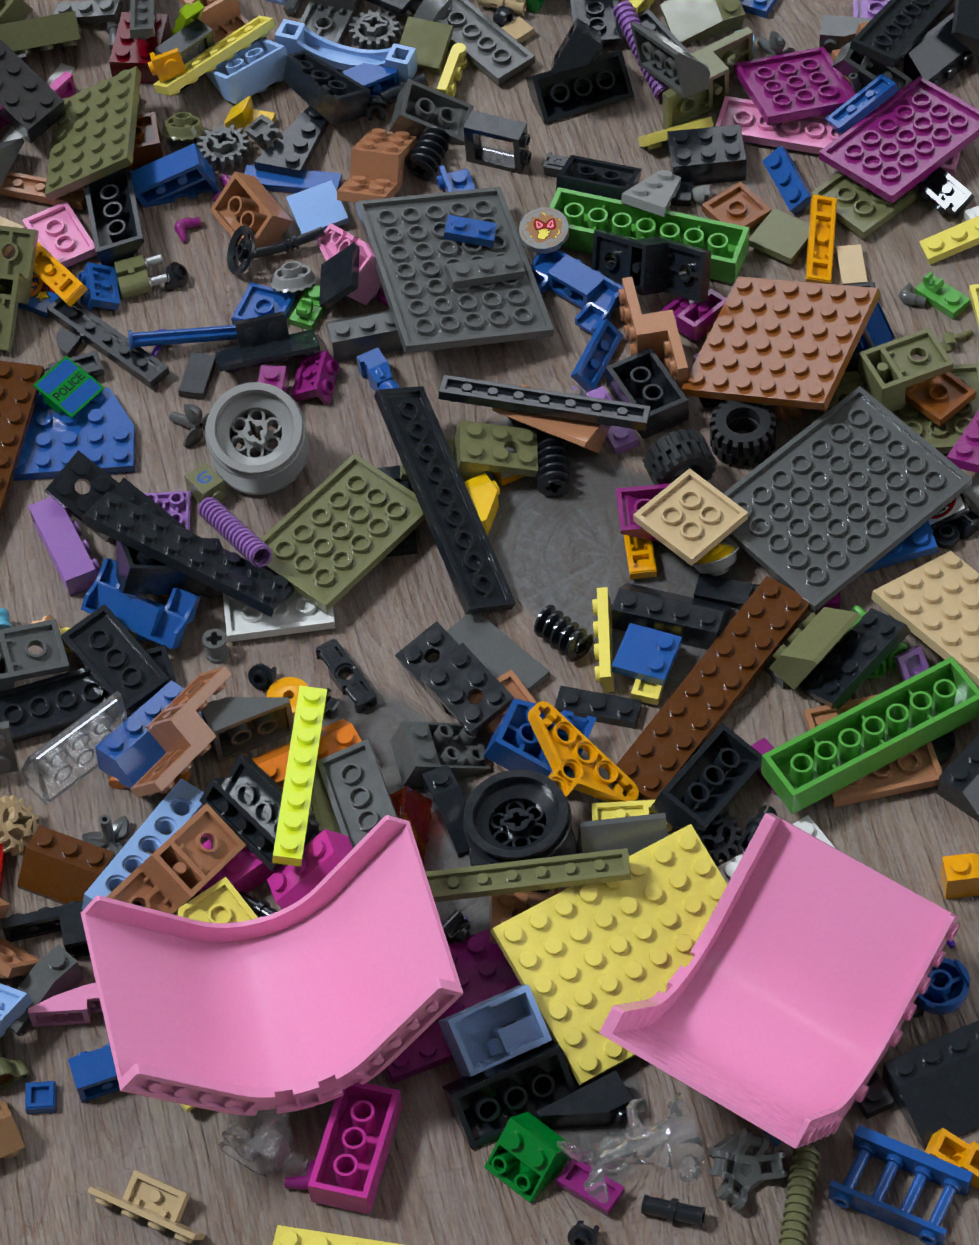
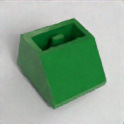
(527, 1156)

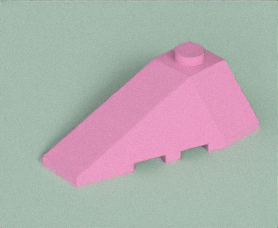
(368, 279)

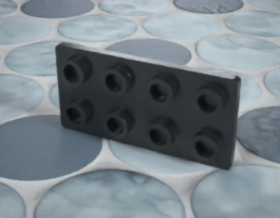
(265, 340)

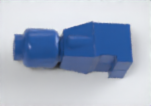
(376, 370)

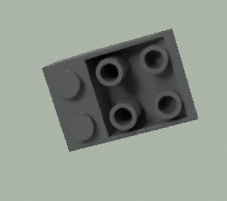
(430, 745)

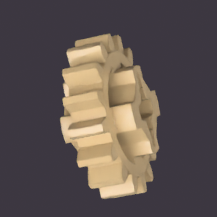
(16, 824)

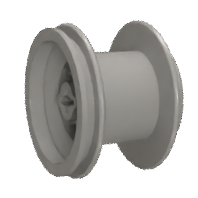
(256, 408)

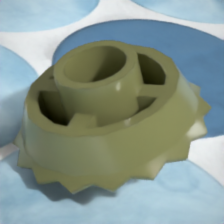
(183, 127)

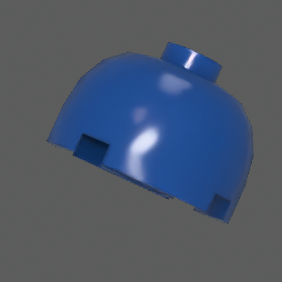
(947, 988)

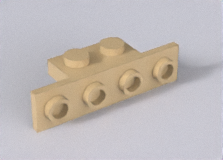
(153, 1201)

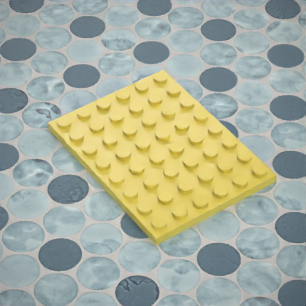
(612, 944)

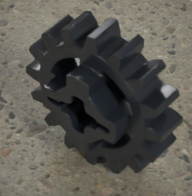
(716, 834)

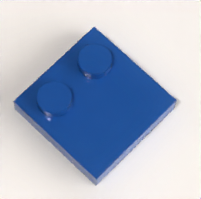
(646, 654)

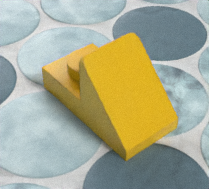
(243, 114)

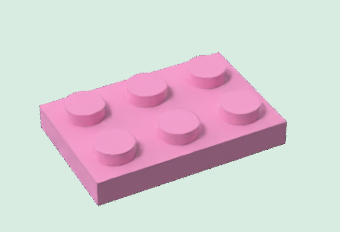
(62, 234)

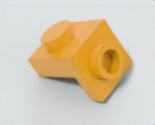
(167, 64)

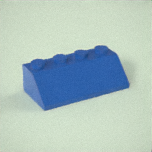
(131, 748)

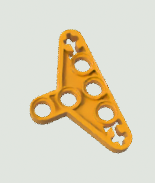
(565, 753)

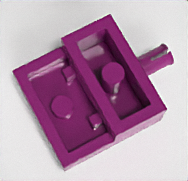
(696, 318)

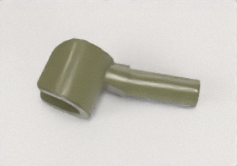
(950, 341)

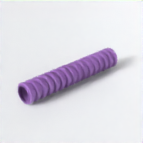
(625, 15)
(235, 532)

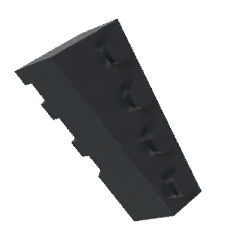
(326, 88)

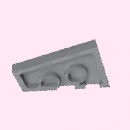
(653, 193)

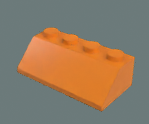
(332, 739)

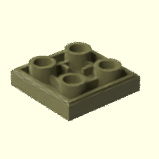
(430, 41)
(781, 236)

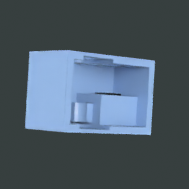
(494, 1030)

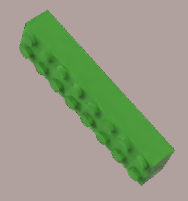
(593, 212)
(871, 735)

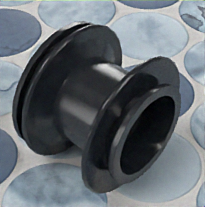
(514, 809)

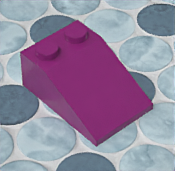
(629, 502)

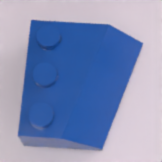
(517, 746)

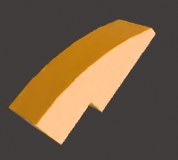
(955, 1151)

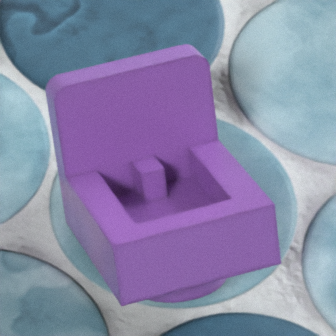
(911, 662)

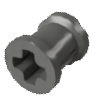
(214, 642)

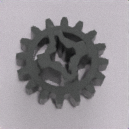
(374, 30)
(224, 146)

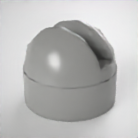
(702, 193)

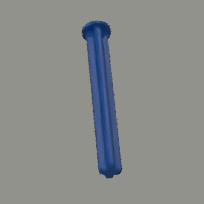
(181, 336)

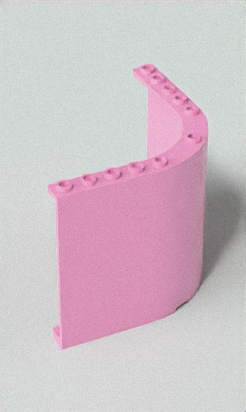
(791, 986)
(282, 1002)

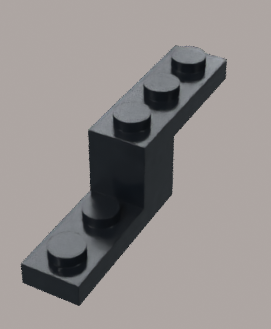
(50, 920)

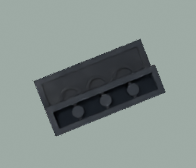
(251, 807)

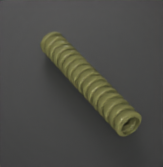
(799, 1196)

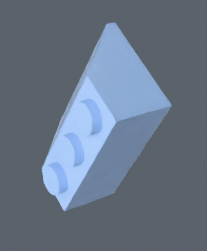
(250, 70)

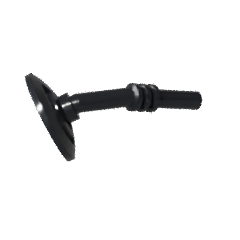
(248, 251)

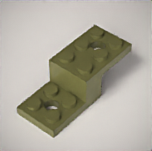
(720, 60)
(15, 278)
(890, 369)
(482, 448)

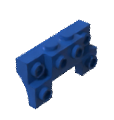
(579, 285)
(139, 613)

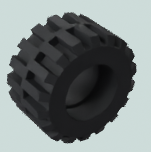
(742, 448)
(676, 454)

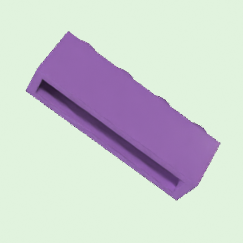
(64, 545)

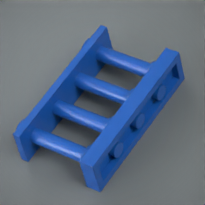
(897, 1157)

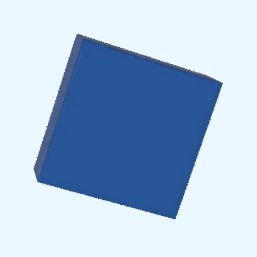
(41, 1097)

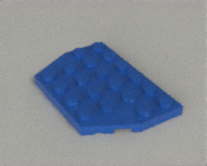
(98, 431)

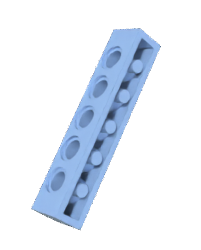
(148, 838)

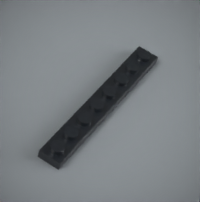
(544, 402)

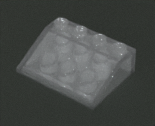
(72, 752)

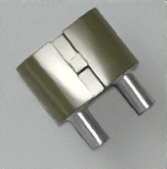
(134, 275)

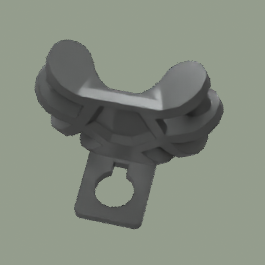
(743, 1167)

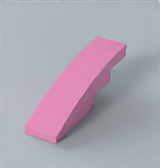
(67, 1008)

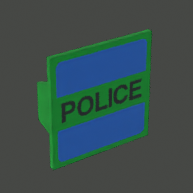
(68, 387)

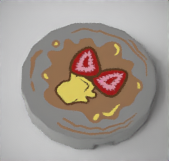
(544, 230)

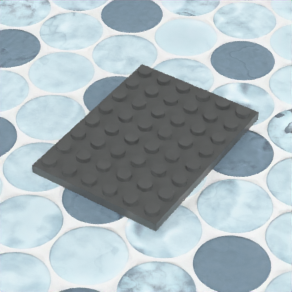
(411, 264)
(841, 497)

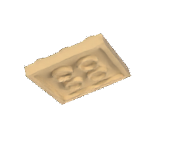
(690, 516)

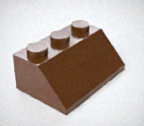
(61, 866)

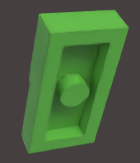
(942, 296)
(307, 310)

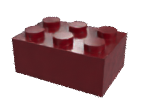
(135, 52)

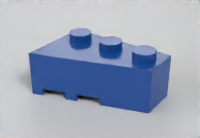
(173, 177)

